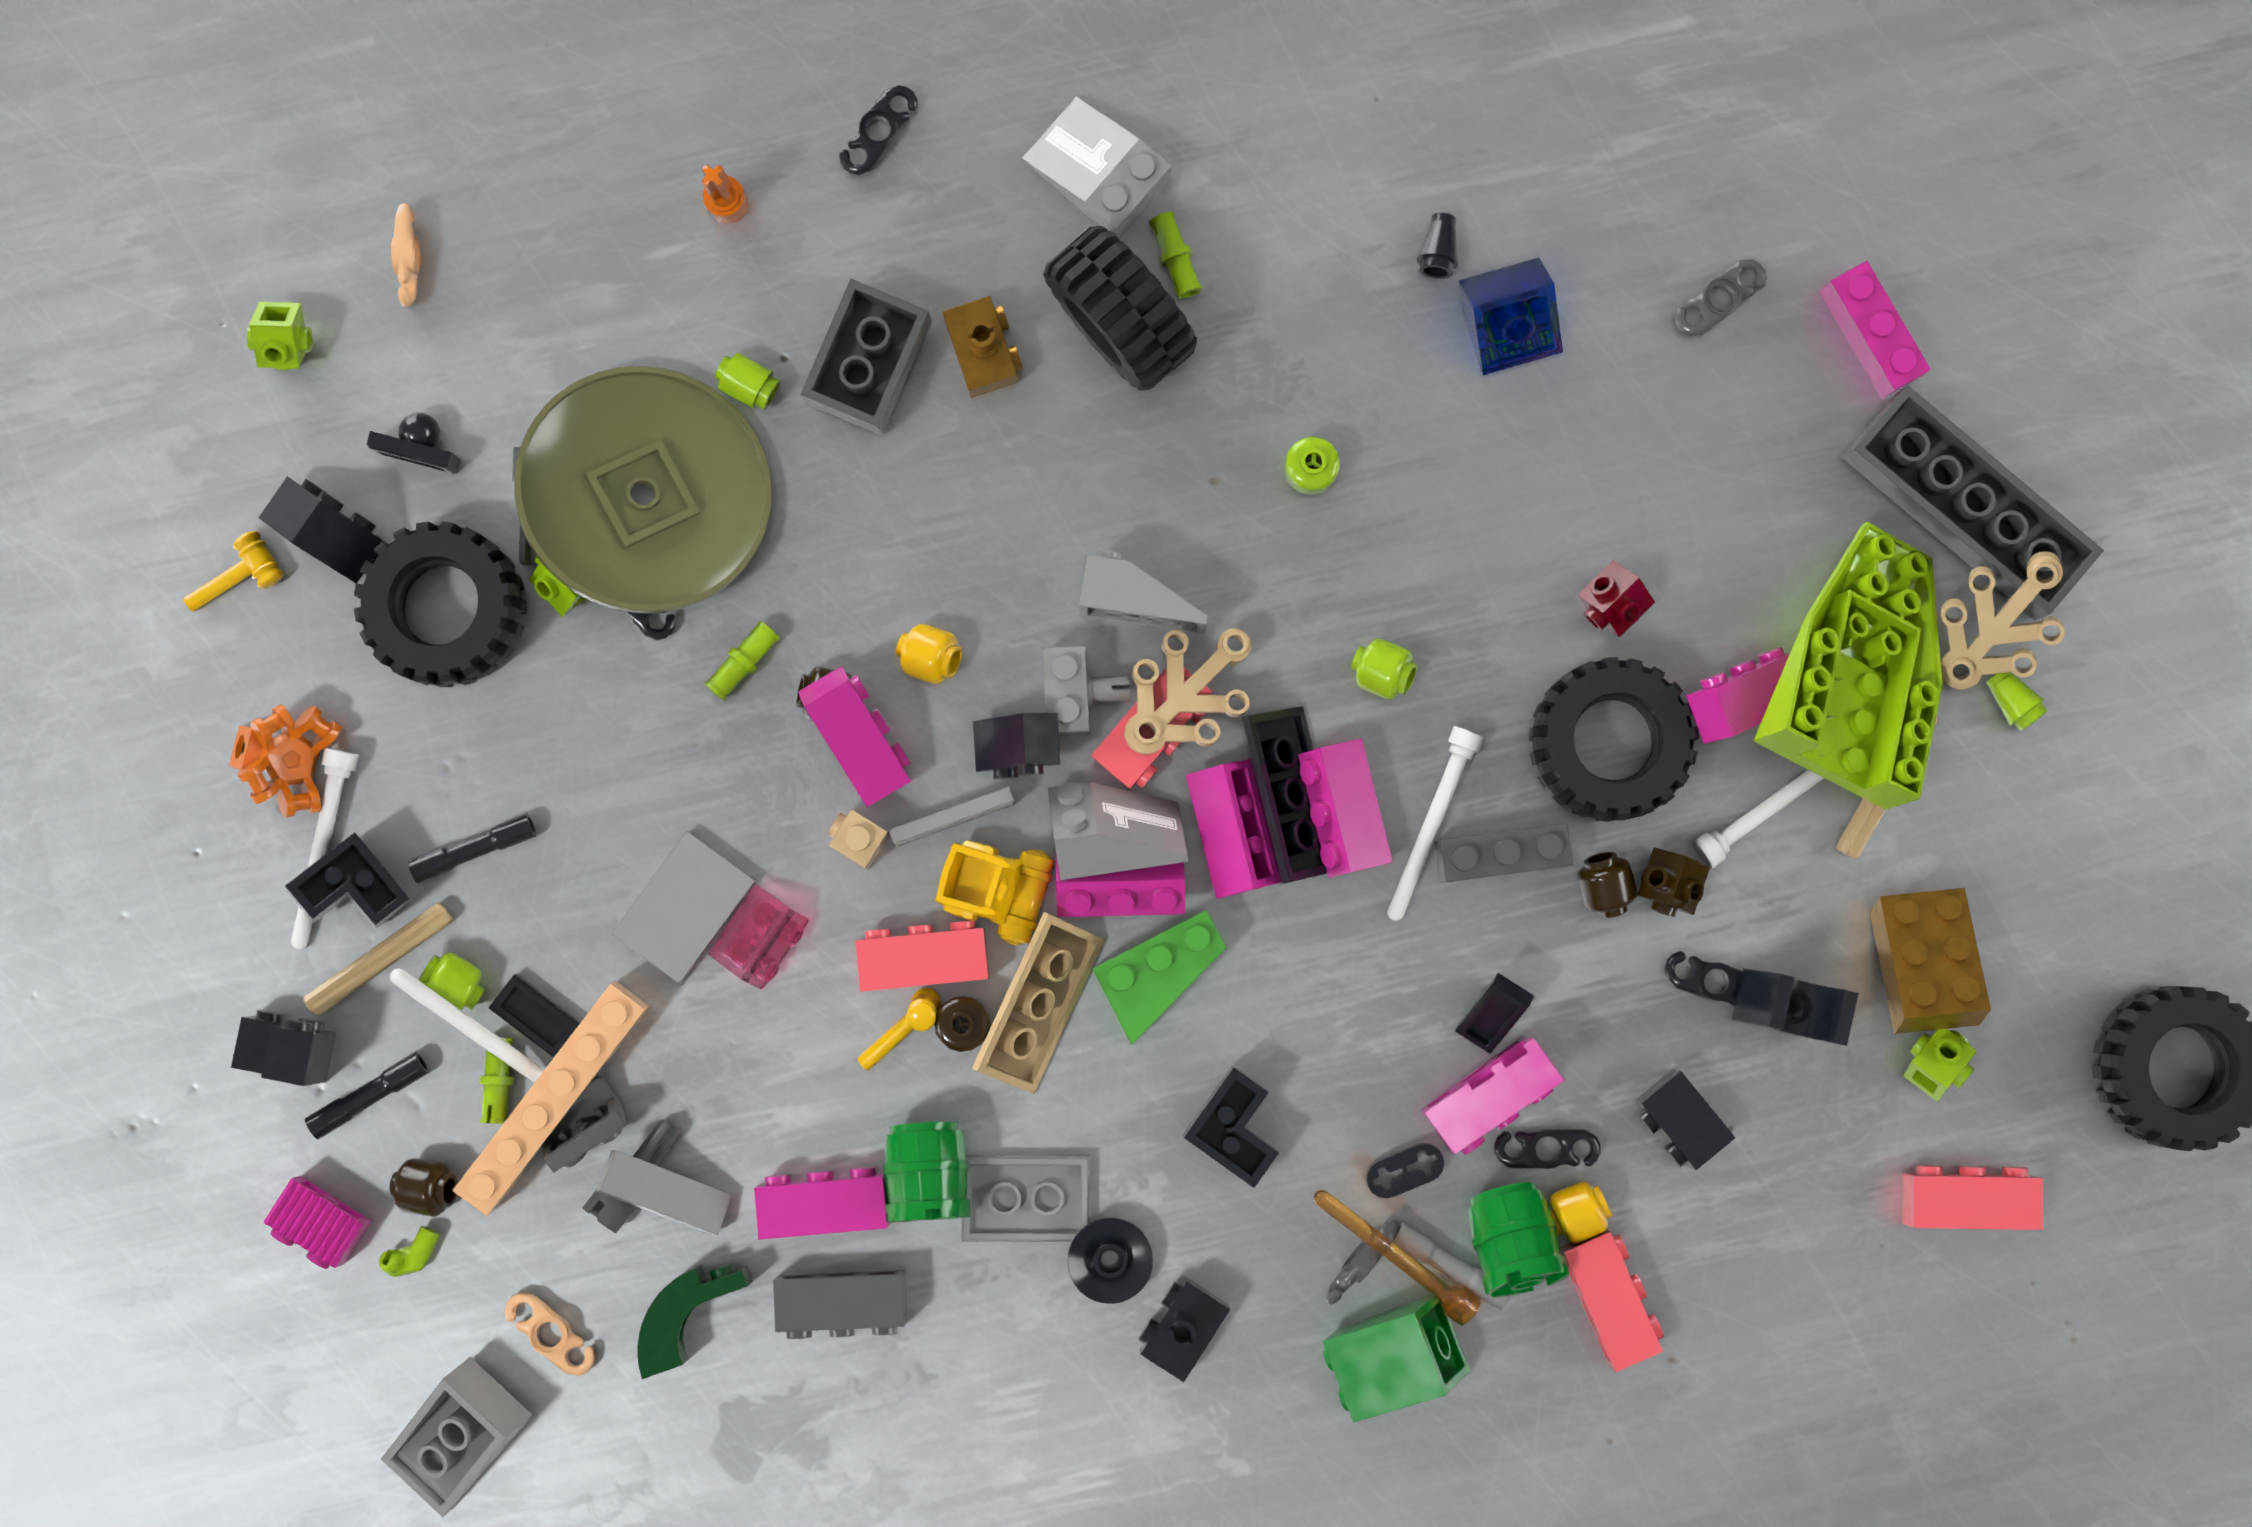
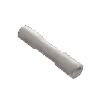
(1428, 1253)

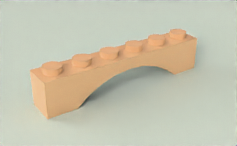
(551, 1098)

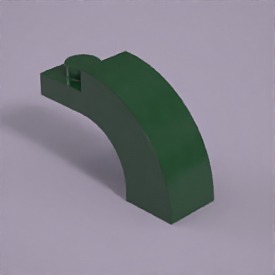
(663, 1327)

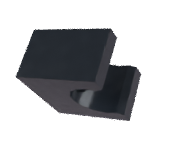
(1812, 1012)

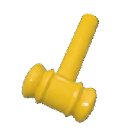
(255, 562)
(919, 1017)

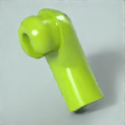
(410, 1258)

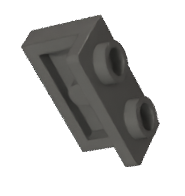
(590, 1121)

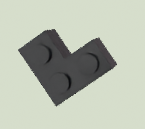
(315, 525)
(352, 873)
(284, 1051)
(1222, 1132)

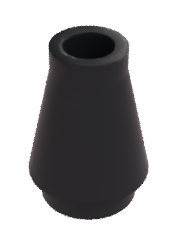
(1439, 249)

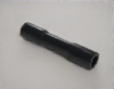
(447, 858)
(343, 1109)

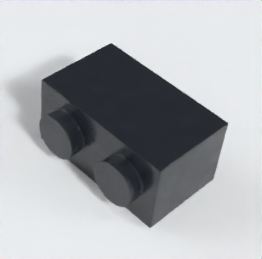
(1016, 744)
(1683, 1120)

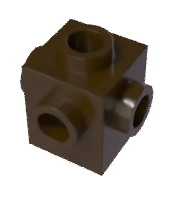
(1673, 882)

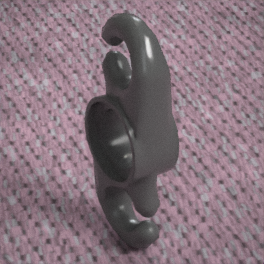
(1730, 280)
(1358, 1264)

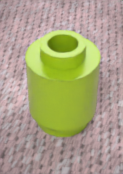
(747, 381)

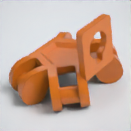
(285, 758)

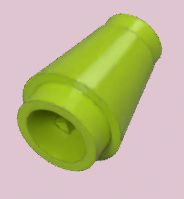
(2017, 700)

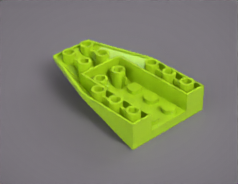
(1864, 675)

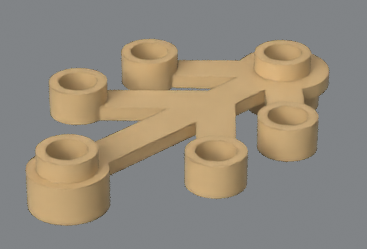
(1998, 628)
(1183, 696)

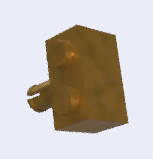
(981, 346)

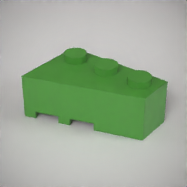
(1158, 971)

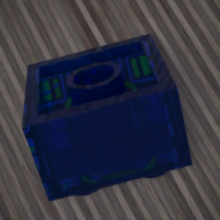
(1511, 315)

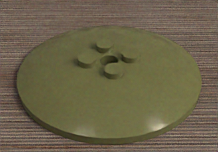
(656, 433)

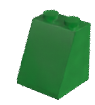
(1396, 1359)

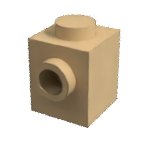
(857, 838)

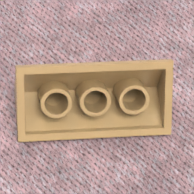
(1038, 1003)

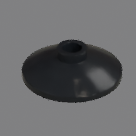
(1110, 1282)

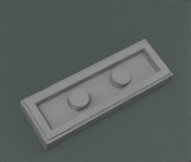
(952, 817)
(664, 1192)

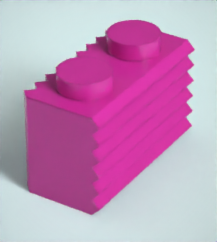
(316, 1223)

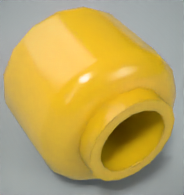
(929, 653)
(1580, 1212)

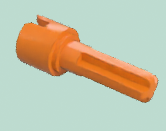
(723, 195)

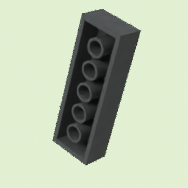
(1968, 498)

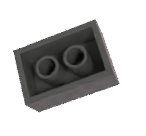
(866, 357)

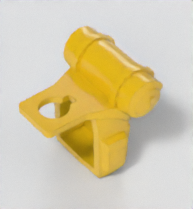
(995, 887)

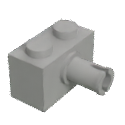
(1072, 690)

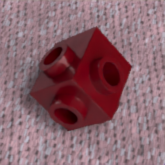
(1615, 599)

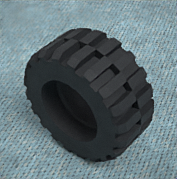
(1120, 307)
(386, 592)
(1669, 729)
(2126, 1062)

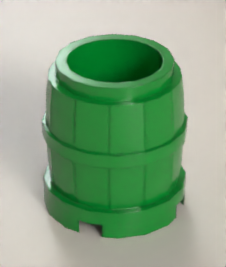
(926, 1172)
(1515, 1240)

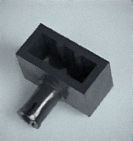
(1183, 1328)

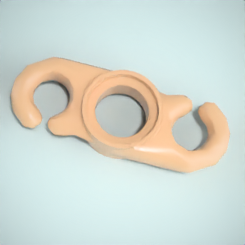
(406, 255)
(556, 1354)

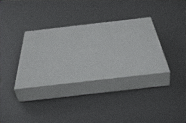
(683, 907)
(1027, 1198)

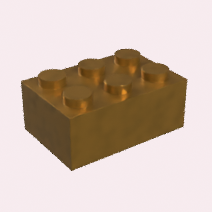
(1929, 961)

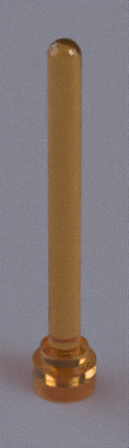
(1459, 1303)

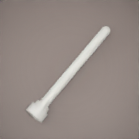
(1463, 747)
(337, 767)
(1713, 847)
(466, 1024)

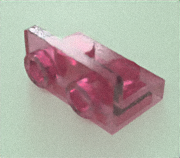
(758, 937)

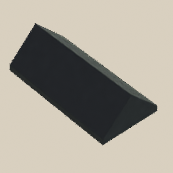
(1273, 748)

